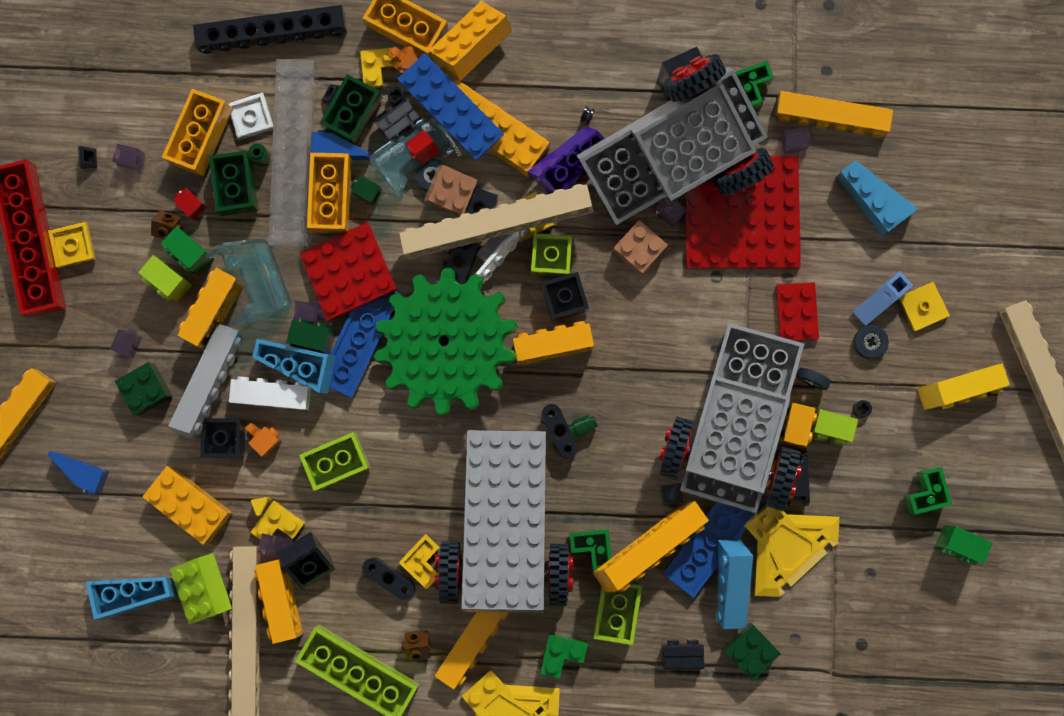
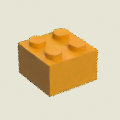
(798, 425)

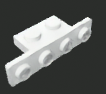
(496, 250)

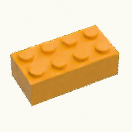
(405, 24)
(470, 40)
(197, 132)
(329, 193)
(211, 307)
(554, 343)
(187, 505)
(279, 602)

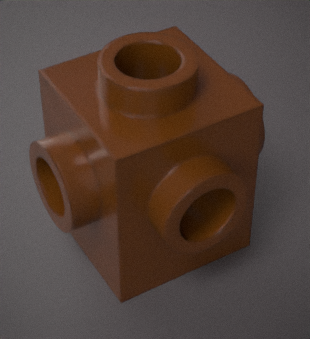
(164, 223)
(416, 645)

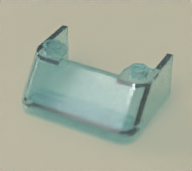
(395, 162)
(260, 276)

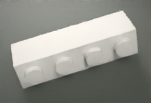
(269, 394)

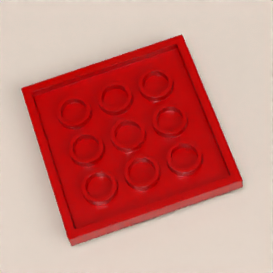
(348, 271)

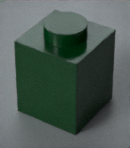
(366, 190)

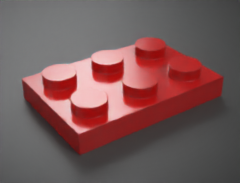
(797, 311)

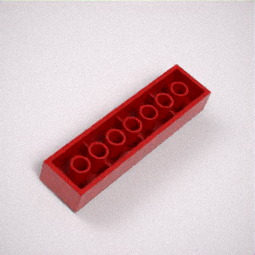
(28, 240)

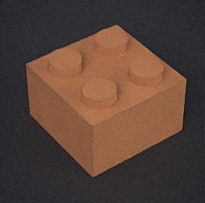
(450, 190)
(640, 248)

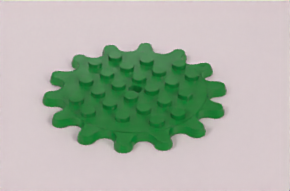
(473, 347)

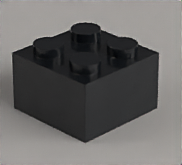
(564, 296)
(223, 438)
(306, 560)

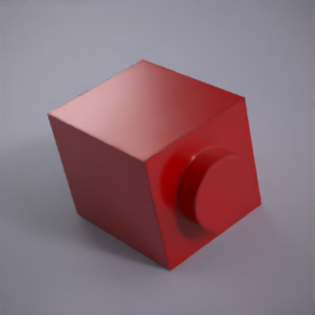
(422, 148)
(189, 203)

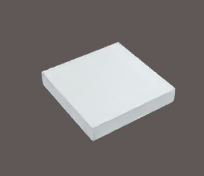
(251, 116)

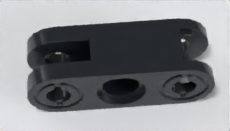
(567, 438)
(803, 482)
(399, 579)

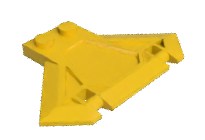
(788, 546)
(494, 698)

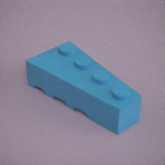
(875, 198)
(304, 365)
(733, 583)
(123, 596)

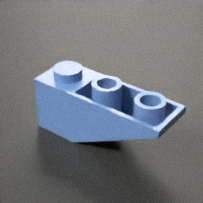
(882, 298)

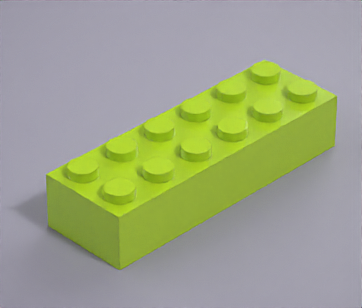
(356, 672)

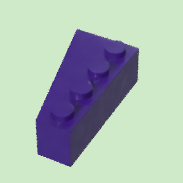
(562, 166)

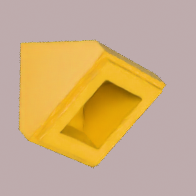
(260, 505)

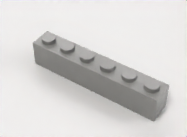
(205, 382)

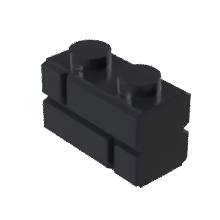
(396, 119)
(683, 655)

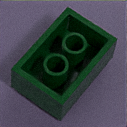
(351, 109)
(233, 183)

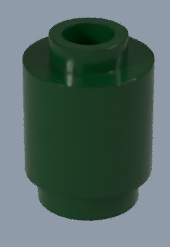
(259, 155)
(583, 426)

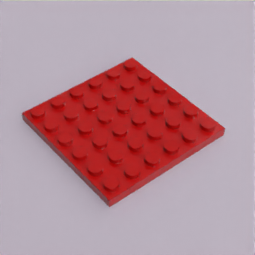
(746, 227)

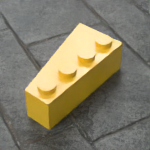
(964, 387)

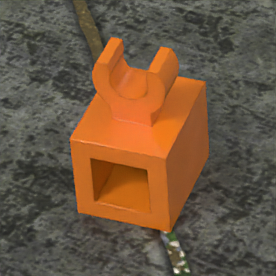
(404, 57)
(264, 440)

